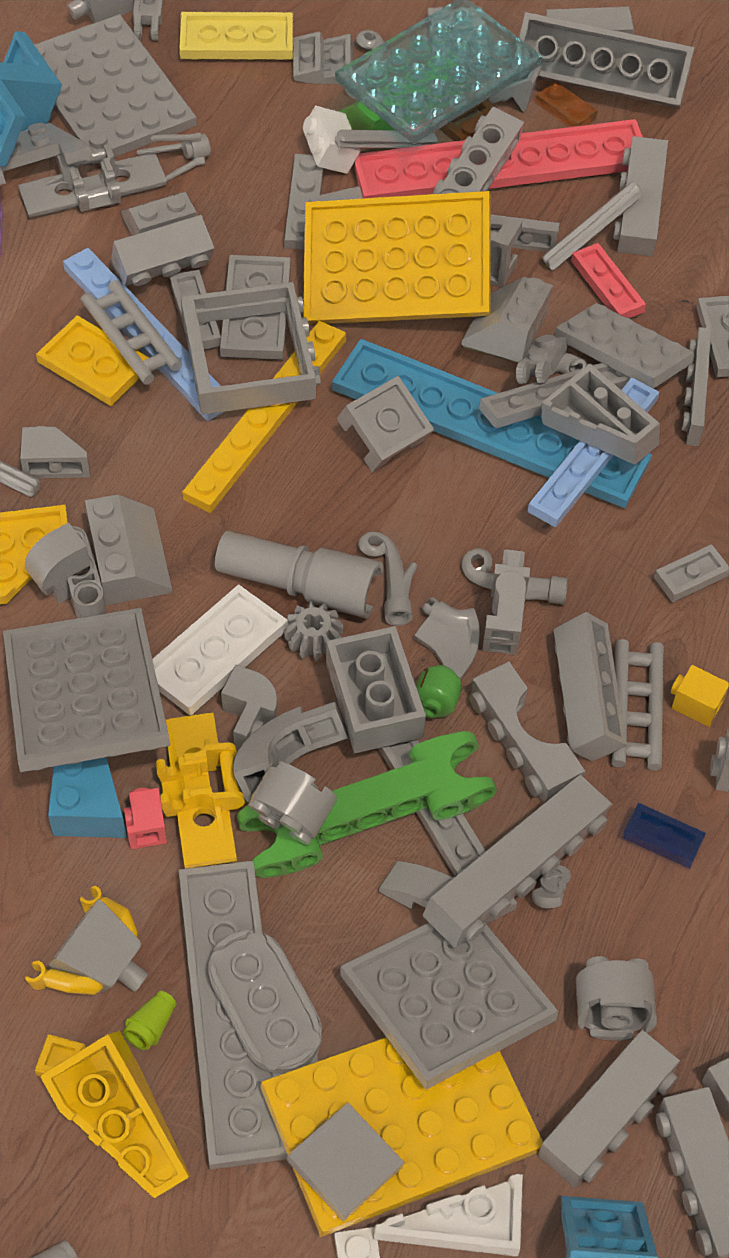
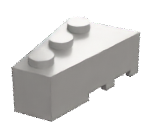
(601, 416)

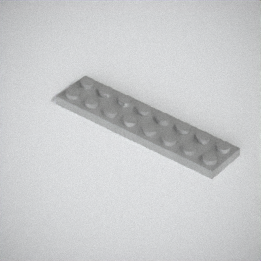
(235, 1111)

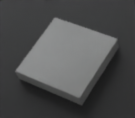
(345, 1161)

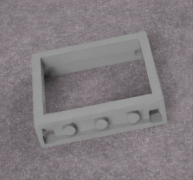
(247, 303)

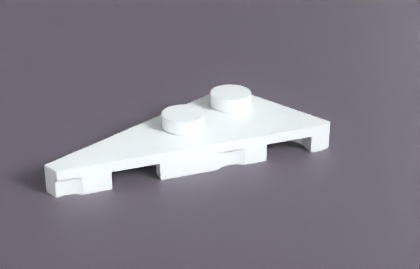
(478, 1222)

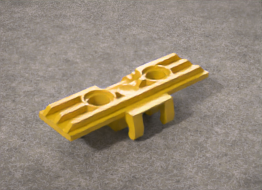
(188, 791)

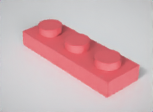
(608, 281)

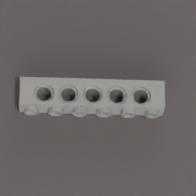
(489, 147)

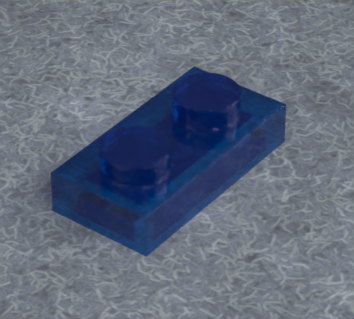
(664, 835)

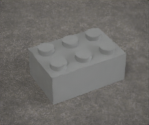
(375, 689)

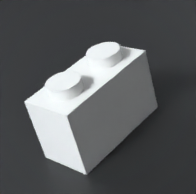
(320, 133)

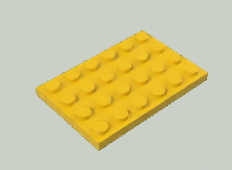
(398, 258)
(440, 1132)

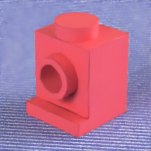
(145, 819)

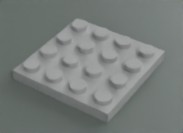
(447, 1002)

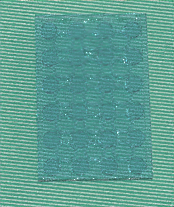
(438, 69)

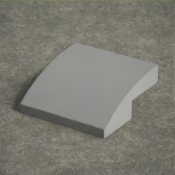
(318, 59)

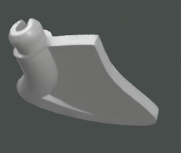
(450, 635)

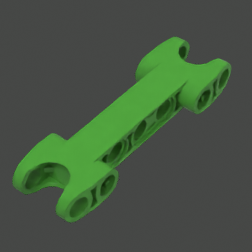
(380, 799)

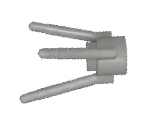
(193, 146)

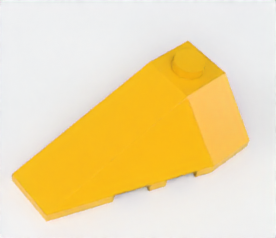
(114, 1105)

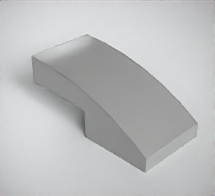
(413, 884)

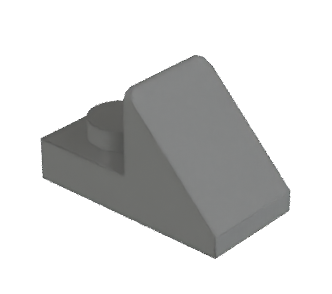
(520, 90)

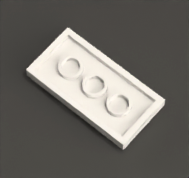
(207, 651)

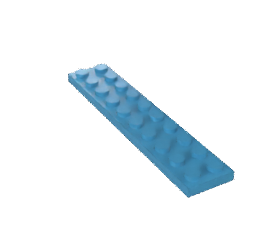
(454, 411)

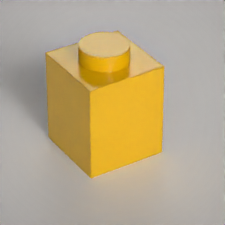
(699, 695)

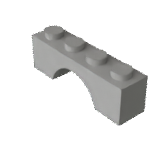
(546, 766)

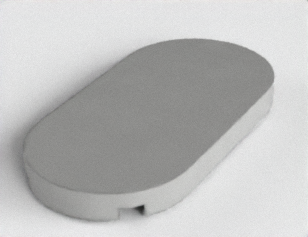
(265, 1001)

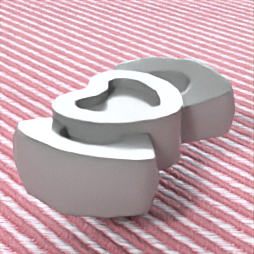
(552, 888)

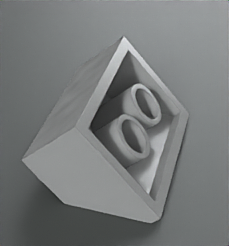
(162, 251)
(513, 321)
(127, 549)

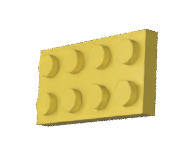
(236, 35)

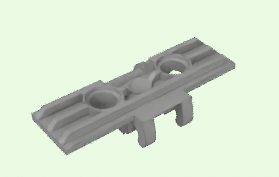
(93, 191)

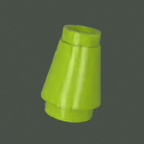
(148, 1023)

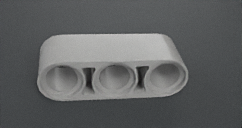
(86, 587)

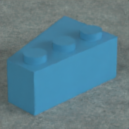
(85, 801)

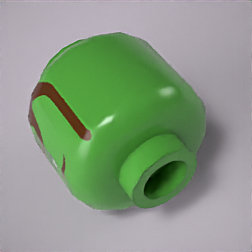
(438, 690)

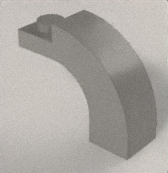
(286, 740)

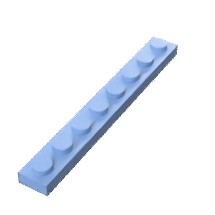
(94, 278)

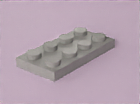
(259, 334)
(625, 345)

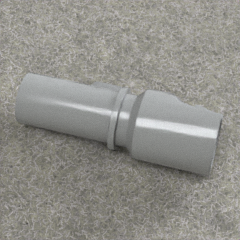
(319, 575)

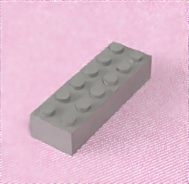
(609, 60)

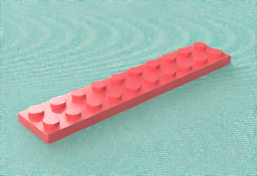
(536, 158)

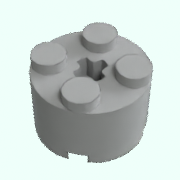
(293, 800)
(615, 998)

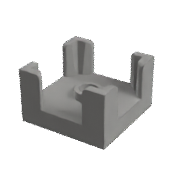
(501, 246)
(386, 422)

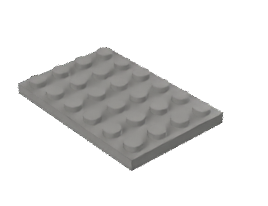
(113, 88)
(83, 690)

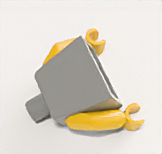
(95, 952)

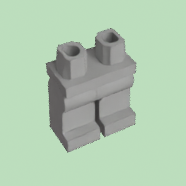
(508, 595)

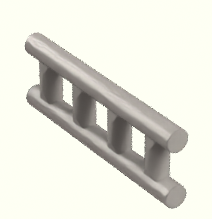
(127, 347)
(653, 690)

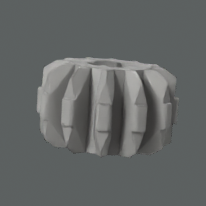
(311, 629)

